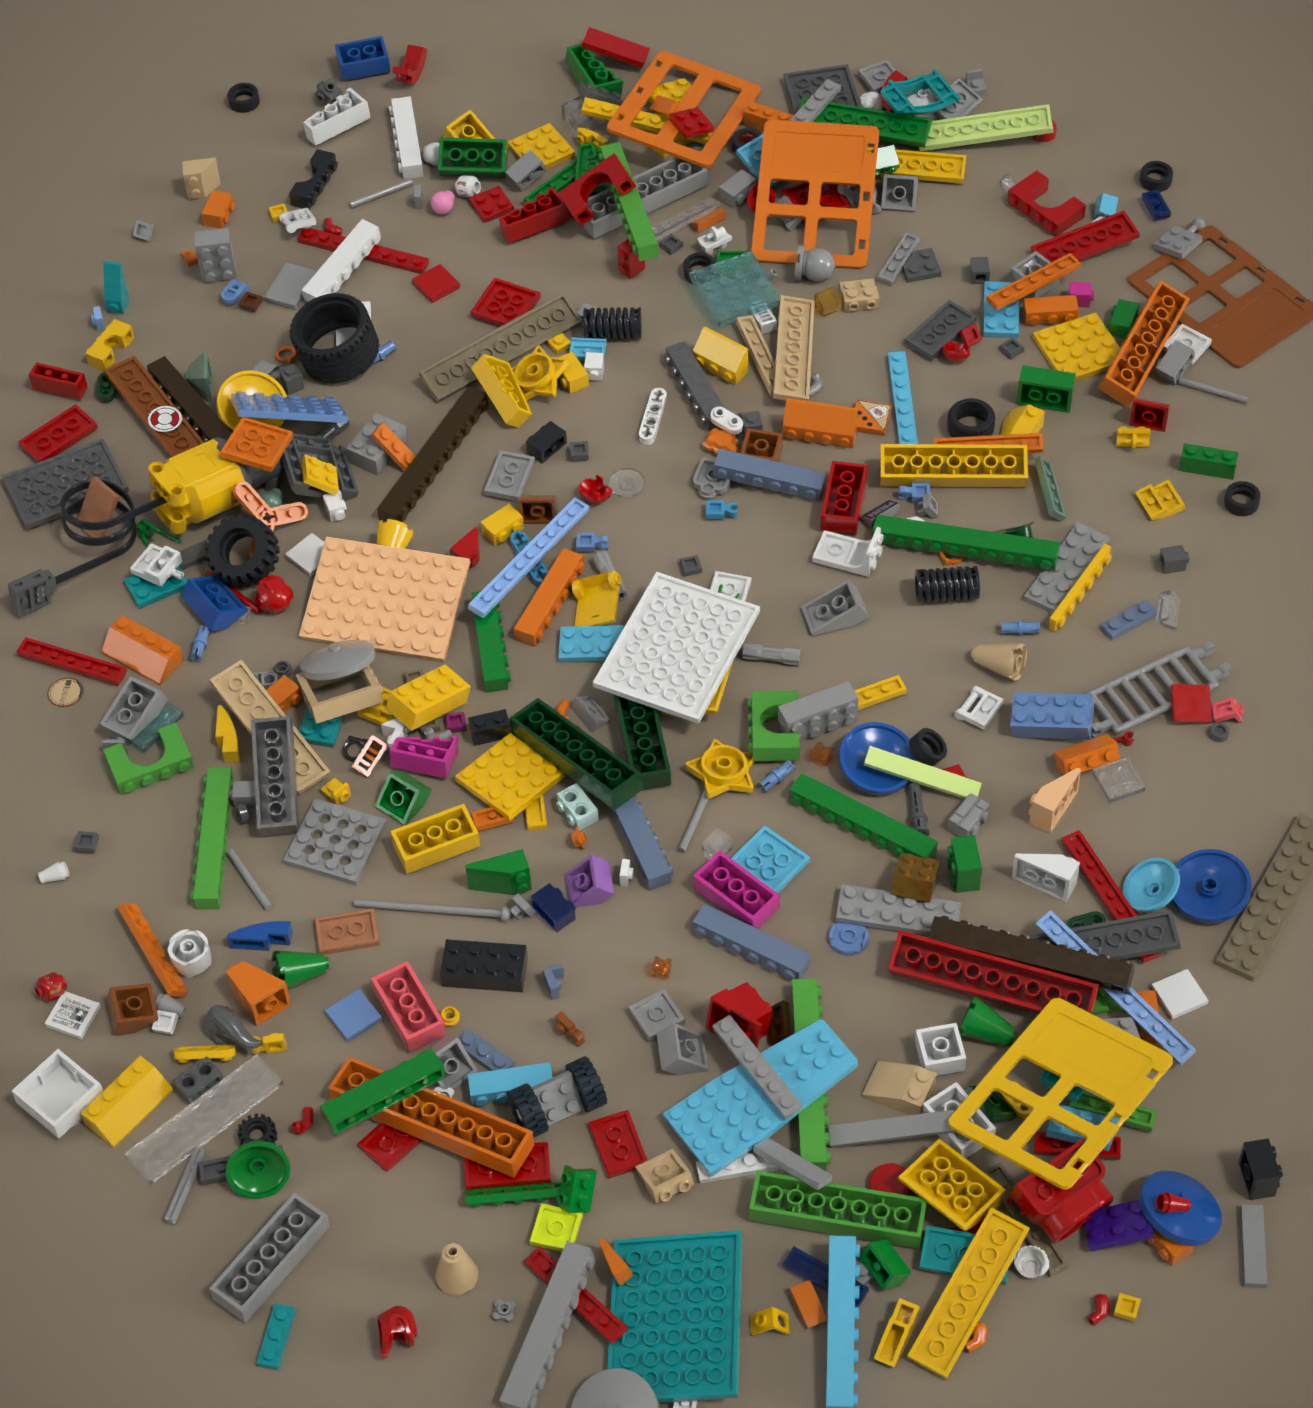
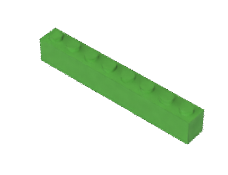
(213, 838)

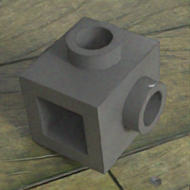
(328, 91)

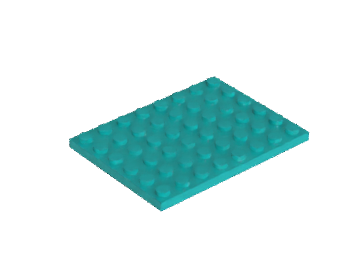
(681, 1314)

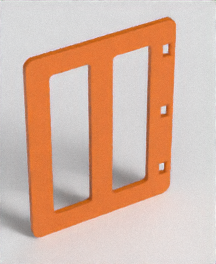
(665, 138)

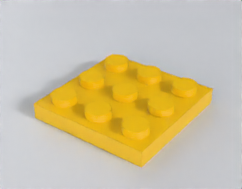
(545, 144)

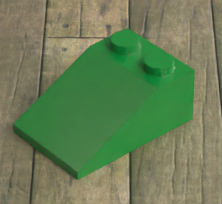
(500, 874)

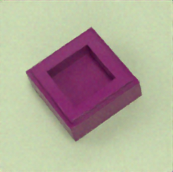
(456, 722)

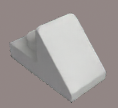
(394, 729)

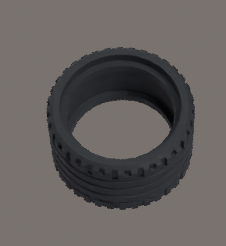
(325, 315)

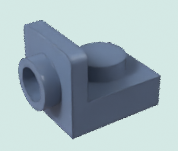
(551, 979)

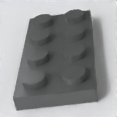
(939, 329)

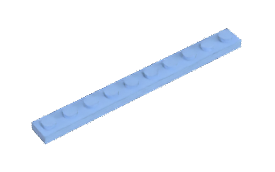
(528, 557)
(1131, 1003)

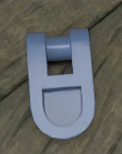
(234, 292)

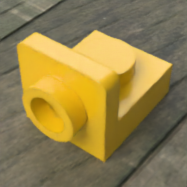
(336, 791)

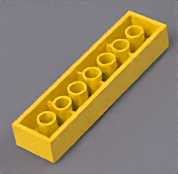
(953, 465)

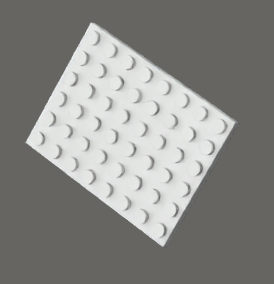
(676, 647)

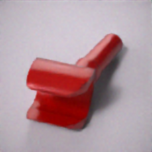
(1126, 739)

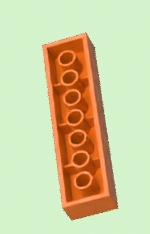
(1143, 343)

